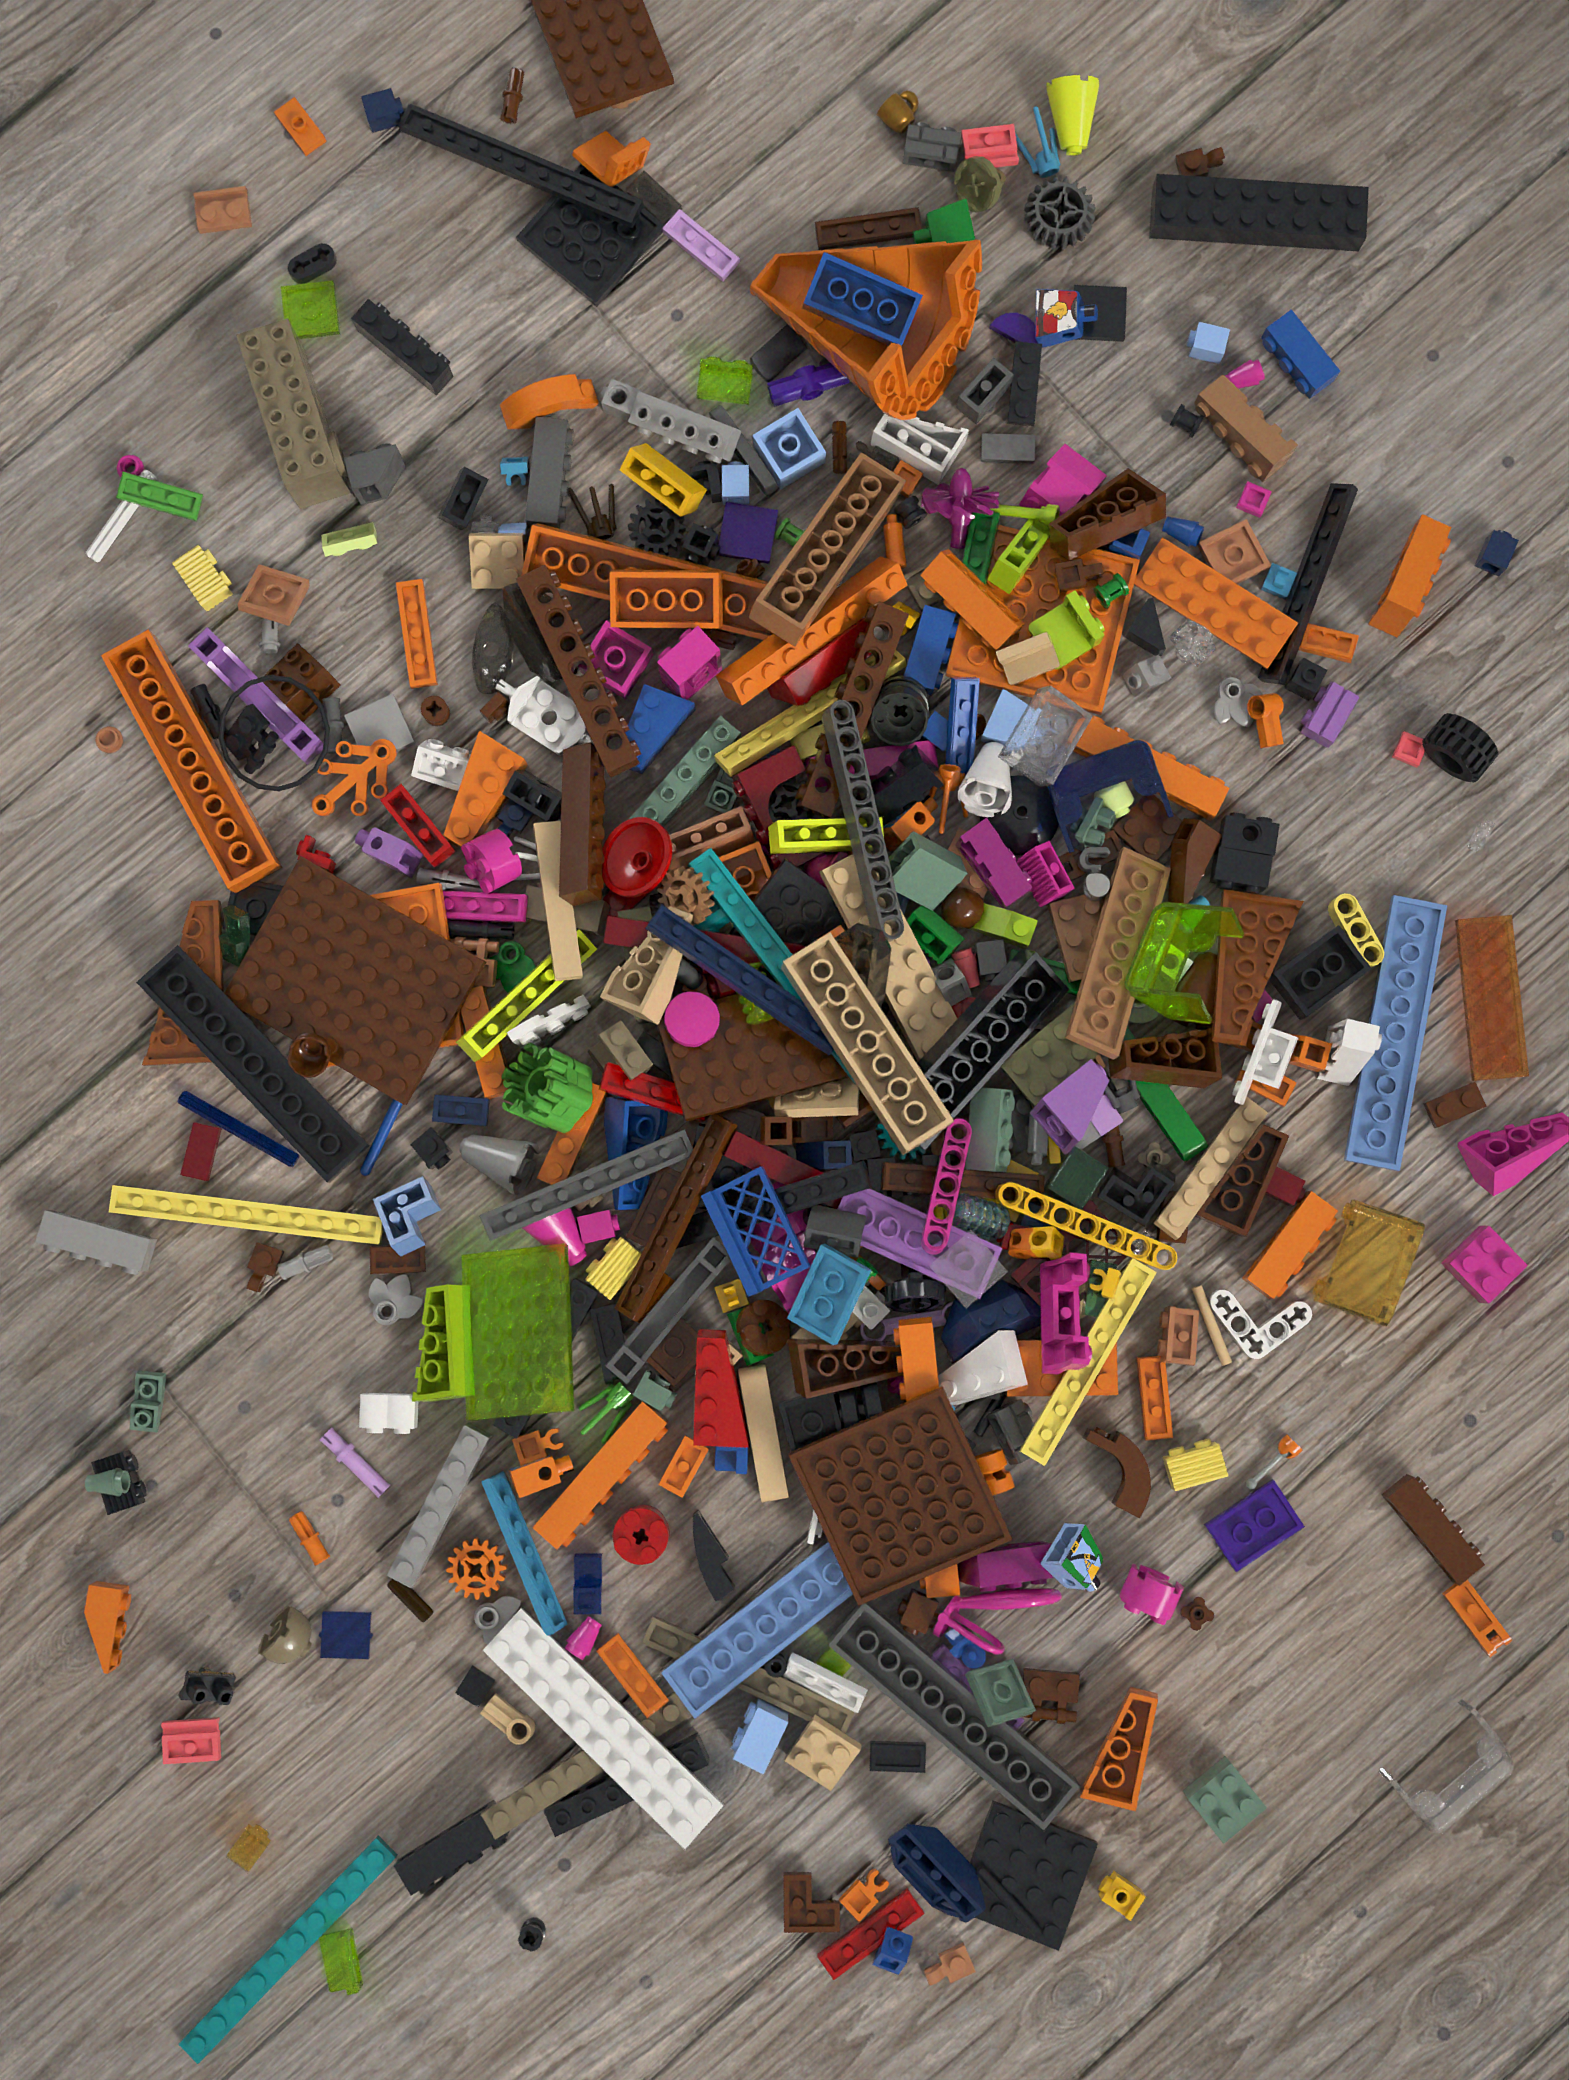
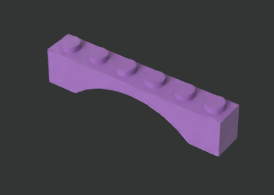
(236, 674)

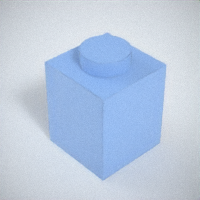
(1208, 342)
(735, 483)

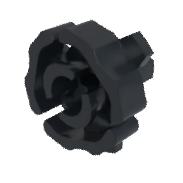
(913, 1287)

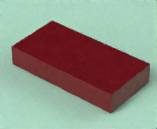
(200, 1151)

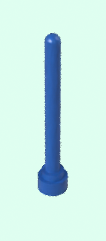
(380, 1137)

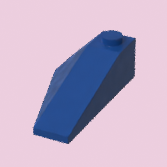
(628, 1128)

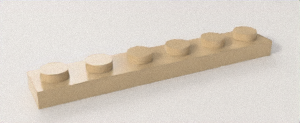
(1210, 1168)

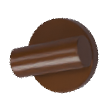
(750, 568)

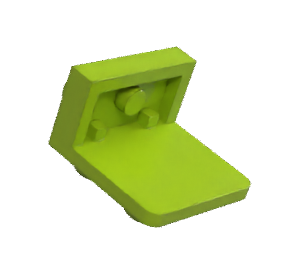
(1070, 628)

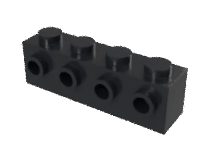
(402, 347)
(446, 1852)

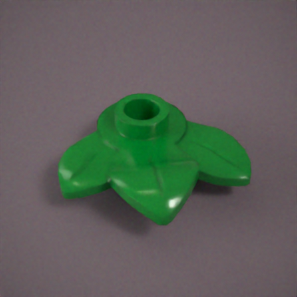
(512, 970)

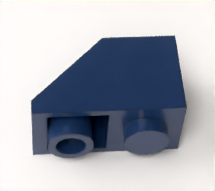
(824, 1154)

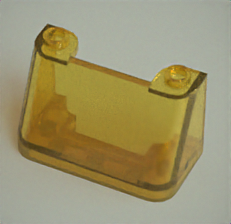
(1370, 1263)

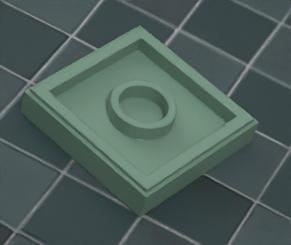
(1000, 1692)

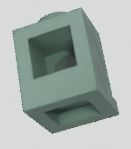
(655, 1391)

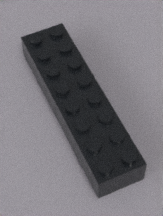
(1258, 212)
(990, 1030)

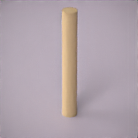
(1211, 1325)

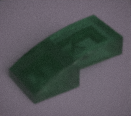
(236, 940)

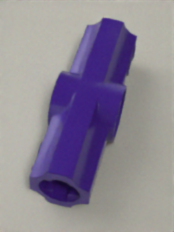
(805, 384)

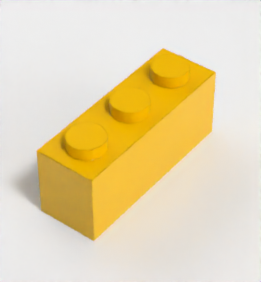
(663, 479)

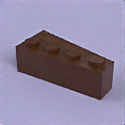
(1172, 1059)

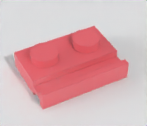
(993, 143)
(191, 1740)

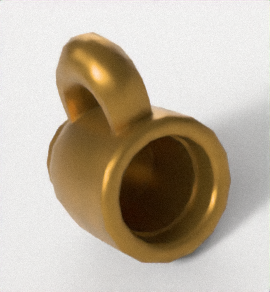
(897, 113)

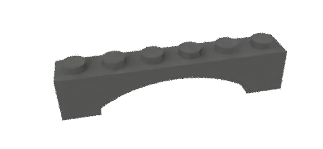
(668, 1310)

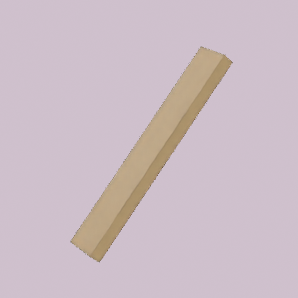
(558, 912)

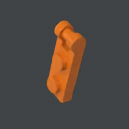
(1477, 1617)

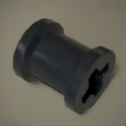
(1186, 420)
(529, 1942)

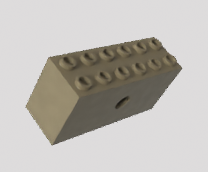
(293, 414)

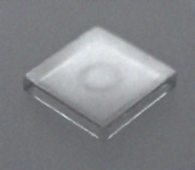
(968, 1268)

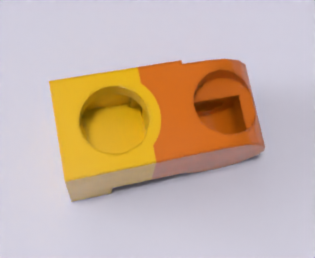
(1036, 1243)

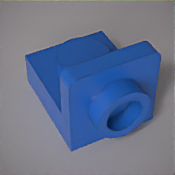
(894, 1951)

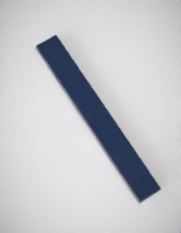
(737, 975)

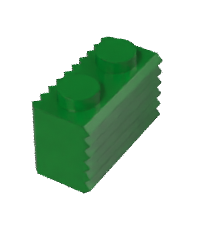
(934, 934)

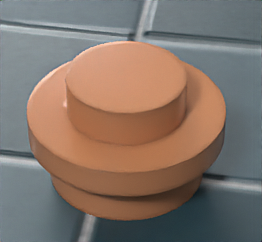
(109, 739)

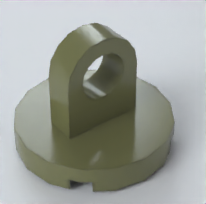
(978, 183)

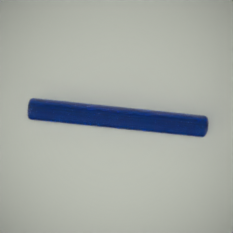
(238, 1128)

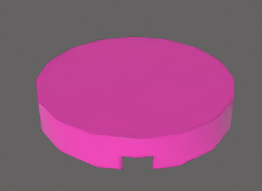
(691, 1019)

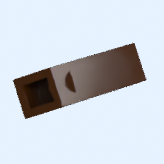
(1190, 855)

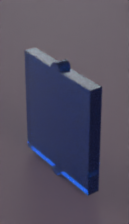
(345, 1635)

